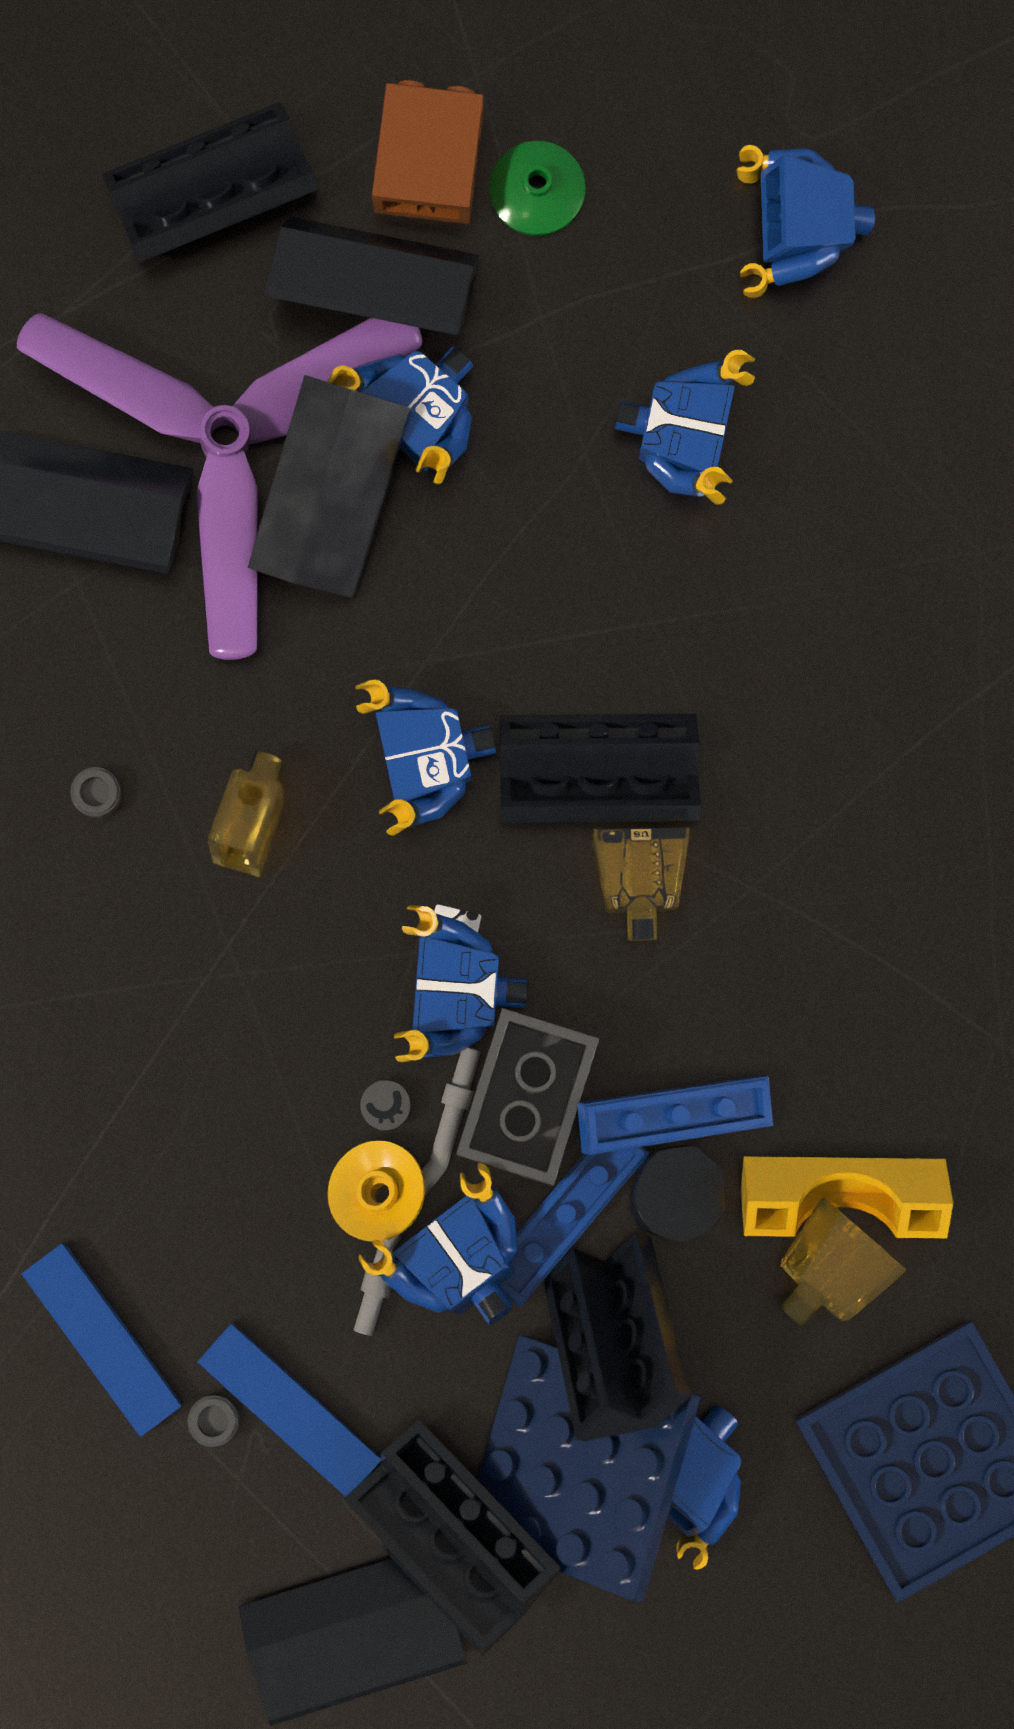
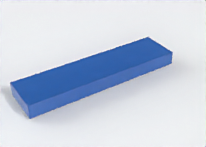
(674, 1114)
(566, 1216)
(102, 1339)
(289, 1410)

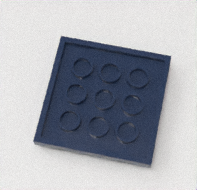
(922, 1459)
(588, 1502)

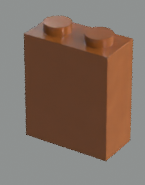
(428, 152)

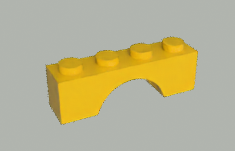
(902, 1192)

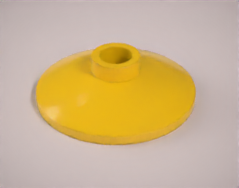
(360, 1176)

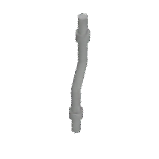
(456, 1098)

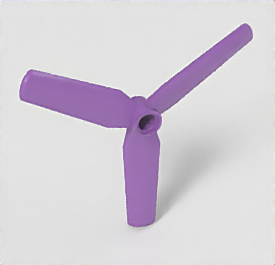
(227, 487)

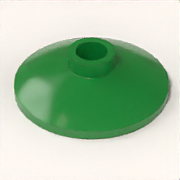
(533, 209)

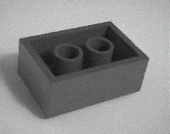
(527, 1097)

